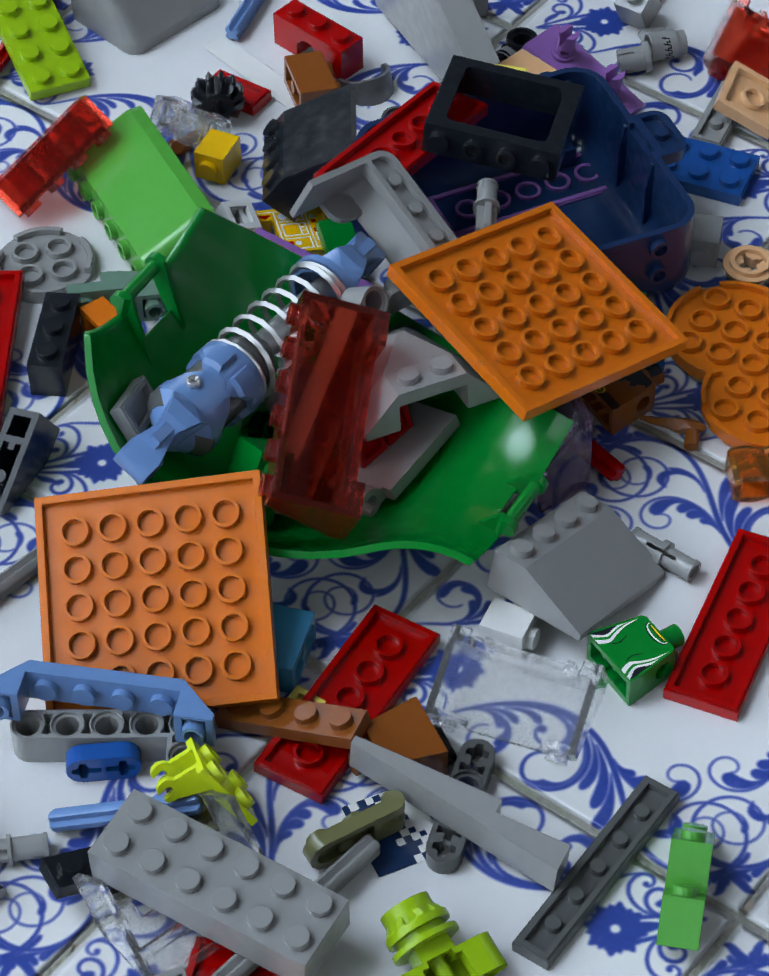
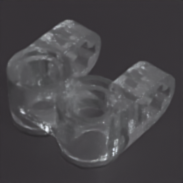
(183, 122)

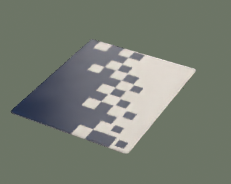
(403, 847)

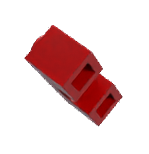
(301, 27)

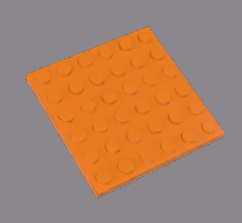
(537, 310)
(162, 585)

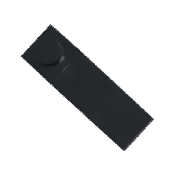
(24, 451)

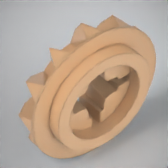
(751, 255)

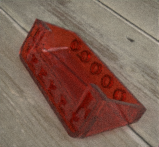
(322, 413)

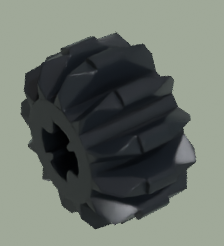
(218, 95)

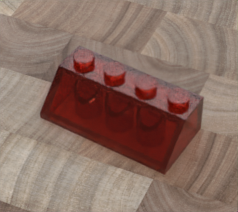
(51, 155)

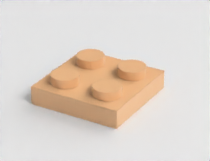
(745, 99)

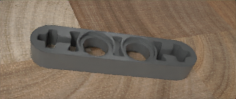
(439, 831)

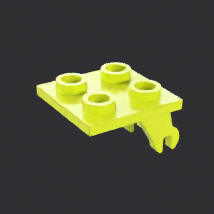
(199, 771)

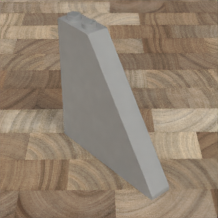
(441, 30)

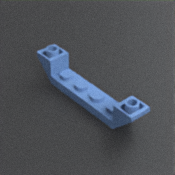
(109, 690)

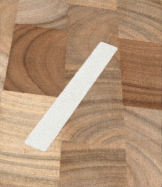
(250, 68)

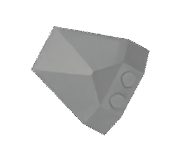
(413, 370)

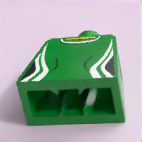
(635, 655)

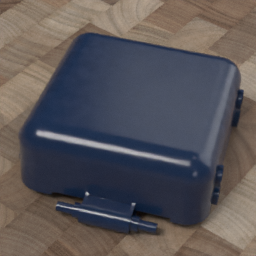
(640, 218)

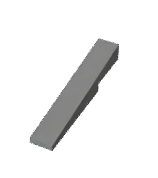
(465, 811)

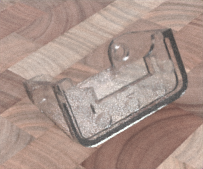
(515, 696)

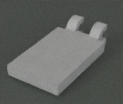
(407, 456)

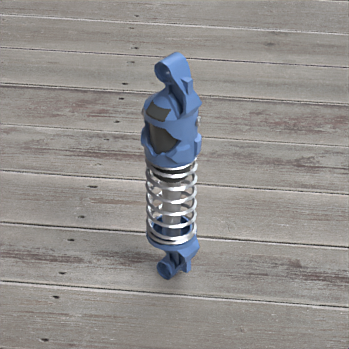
(237, 372)

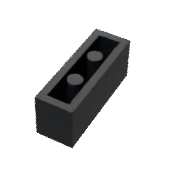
(55, 344)

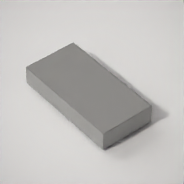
(131, 408)

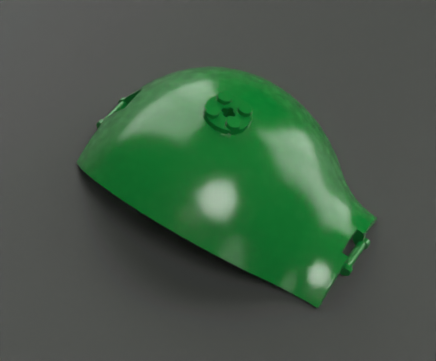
(214, 278)

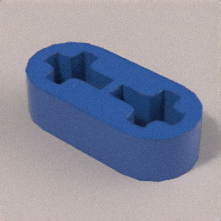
(103, 761)

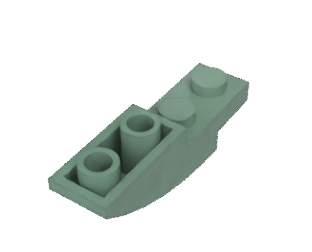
(147, 301)

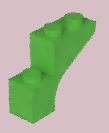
(686, 887)

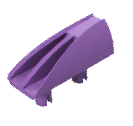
(561, 50)

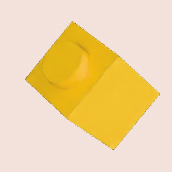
(217, 156)

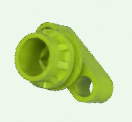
(423, 938)

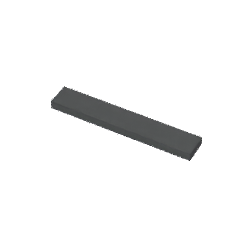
(595, 873)

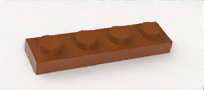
(297, 721)

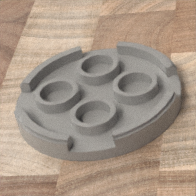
(48, 260)

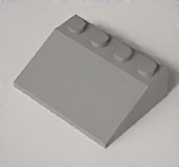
(574, 566)

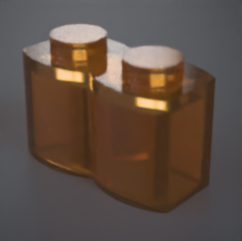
(748, 473)

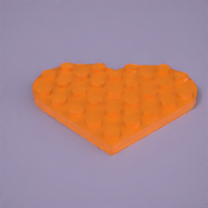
(730, 356)

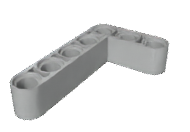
(51, 733)

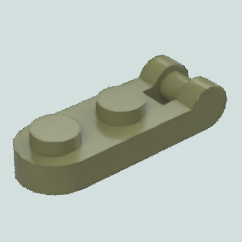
(379, 821)

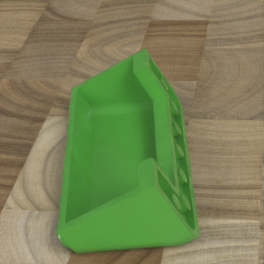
(138, 188)

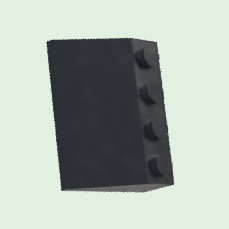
(303, 143)

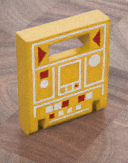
(299, 233)

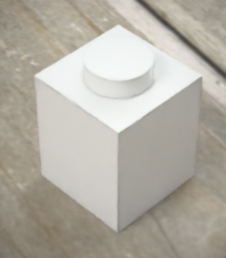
(510, 626)

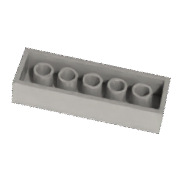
(219, 887)

